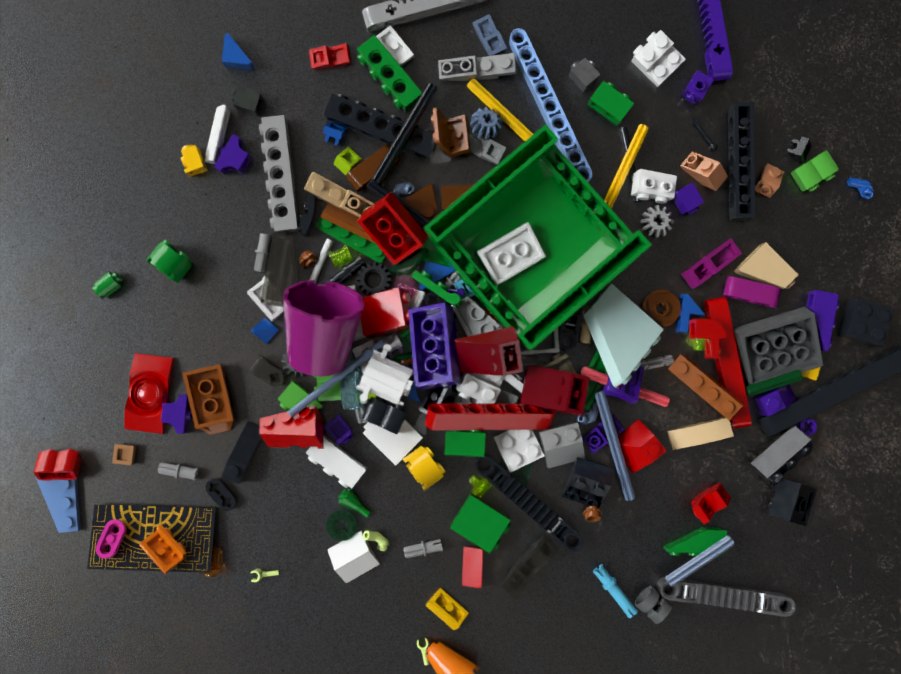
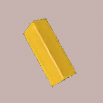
(447, 609)

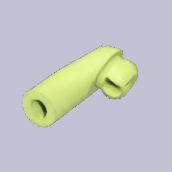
(377, 537)

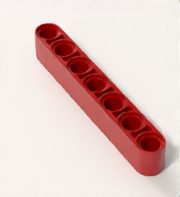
(728, 364)
(487, 417)

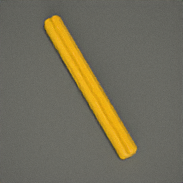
(492, 103)
(626, 165)

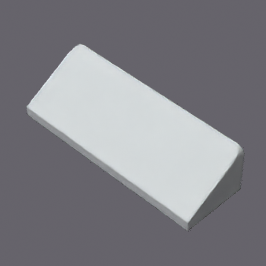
(217, 134)

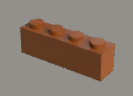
(706, 386)

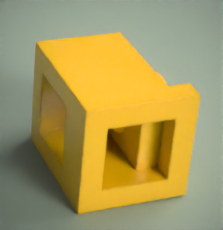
(193, 160)

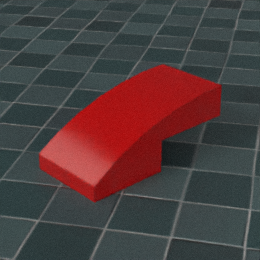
(330, 57)

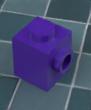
(697, 87)
(688, 199)

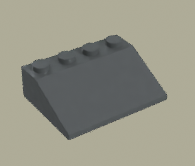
(778, 345)

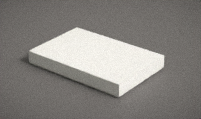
(511, 254)

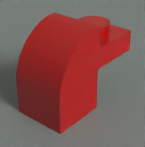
(711, 332)
(709, 502)

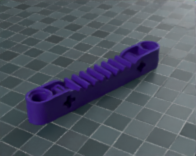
(718, 66)

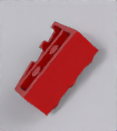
(301, 430)

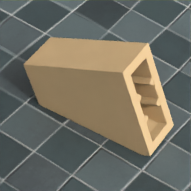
(767, 268)

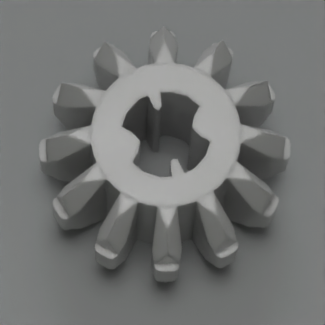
(661, 216)

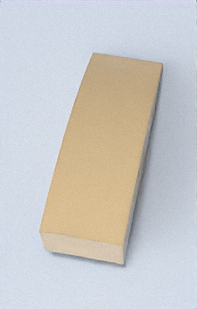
(700, 433)

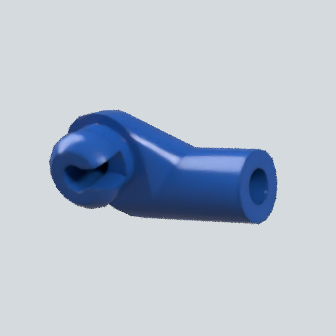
(863, 187)

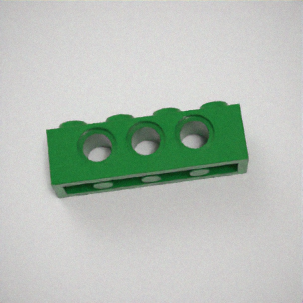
(374, 48)

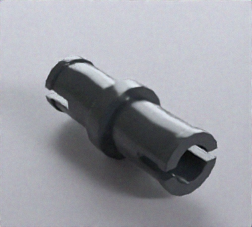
(348, 270)

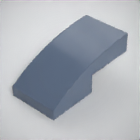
(488, 35)

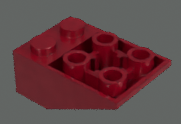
(490, 353)
(555, 390)

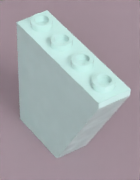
(621, 333)

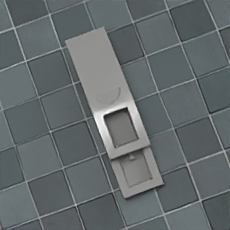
(477, 68)

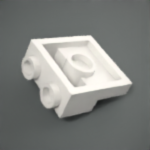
(657, 58)
(480, 387)

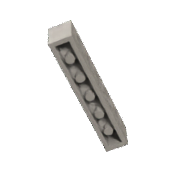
(270, 126)

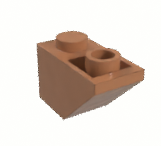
(705, 170)

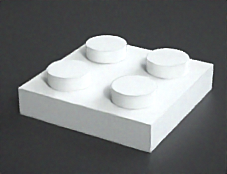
(518, 448)

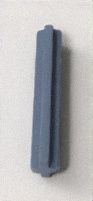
(700, 560)

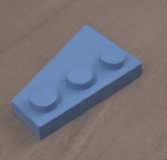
(63, 503)

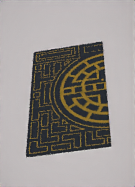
(188, 525)

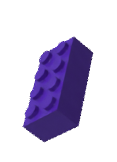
(434, 346)

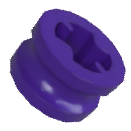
(812, 428)

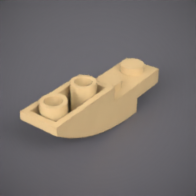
(337, 195)

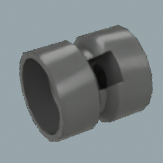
(655, 606)

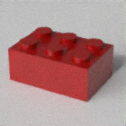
(392, 228)

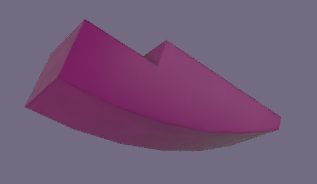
(711, 263)

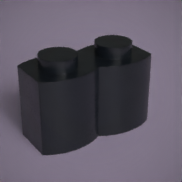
(385, 414)

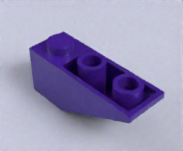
(824, 306)

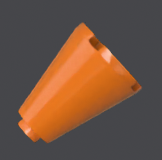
(448, 661)

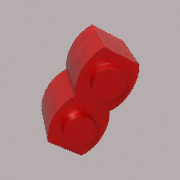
(57, 465)

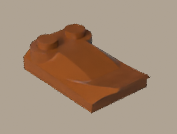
(209, 399)

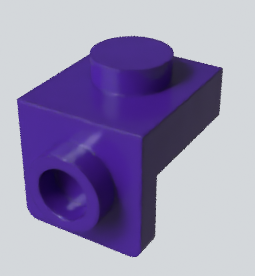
(339, 430)

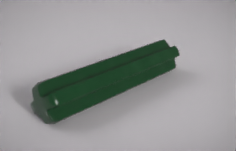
(774, 383)

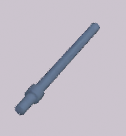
(366, 355)

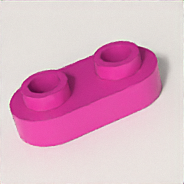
(111, 538)

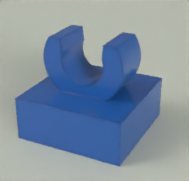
(334, 130)

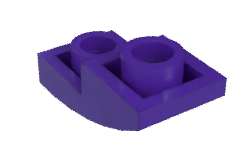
(597, 438)

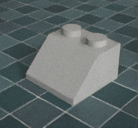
(562, 444)

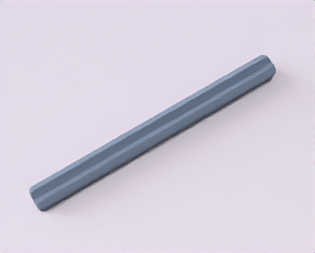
(614, 445)

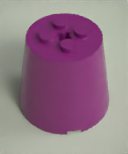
(320, 326)

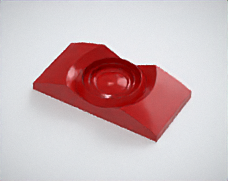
(148, 390)

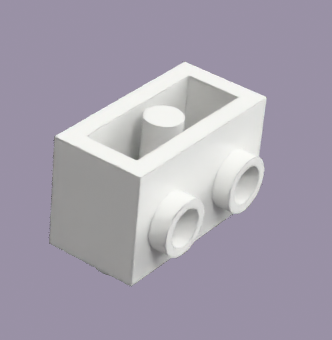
(653, 185)

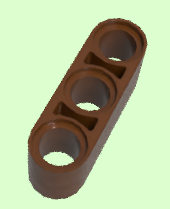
(363, 173)

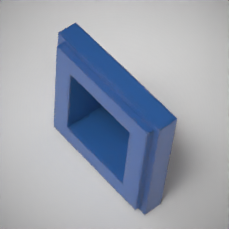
(265, 330)

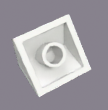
(352, 557)

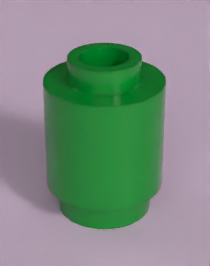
(107, 284)

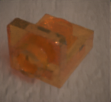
(216, 562)

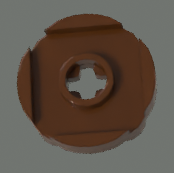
(668, 300)

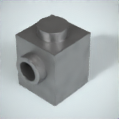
(584, 73)

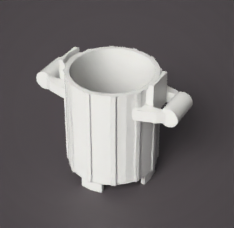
(385, 378)

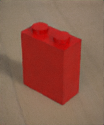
(385, 312)

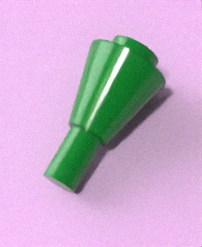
(350, 500)

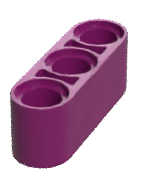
(752, 292)

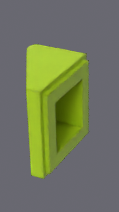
(347, 160)

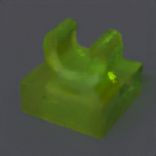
(480, 486)

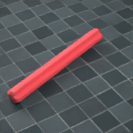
(644, 393)

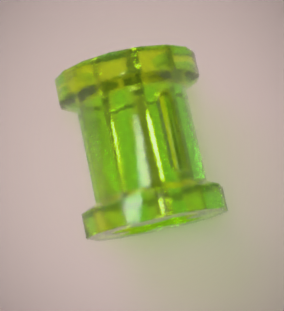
(340, 255)

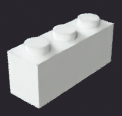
(337, 462)

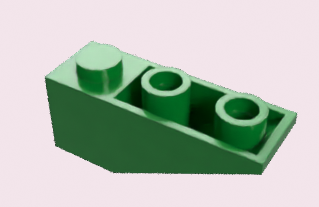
(696, 541)

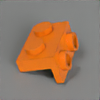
(163, 549)

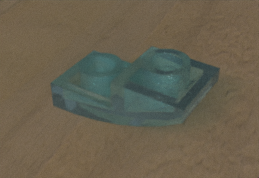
(349, 394)

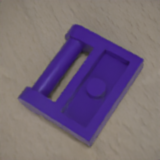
(629, 391)

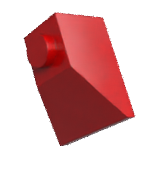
(639, 446)

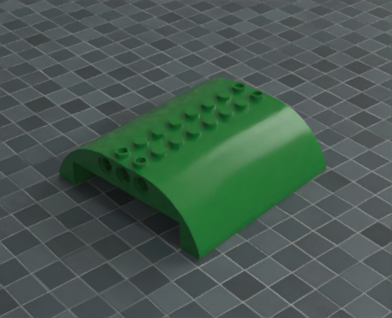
(573, 224)

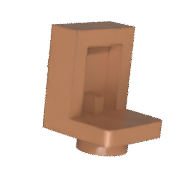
(769, 180)

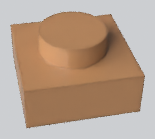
(124, 454)

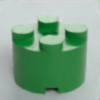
(169, 262)

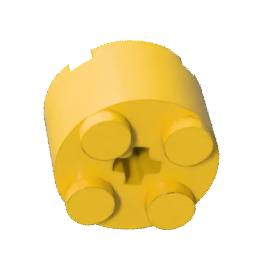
(423, 467)

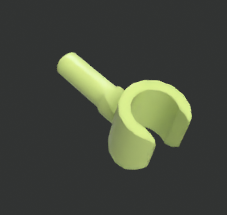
(261, 574)
(423, 650)

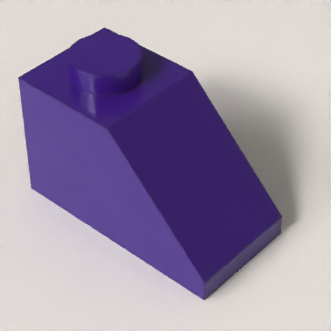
(774, 400)

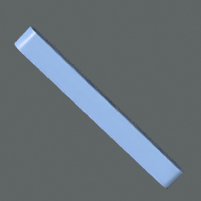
(547, 99)

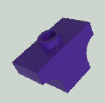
(232, 156)
(178, 414)

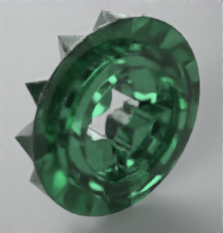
(342, 534)

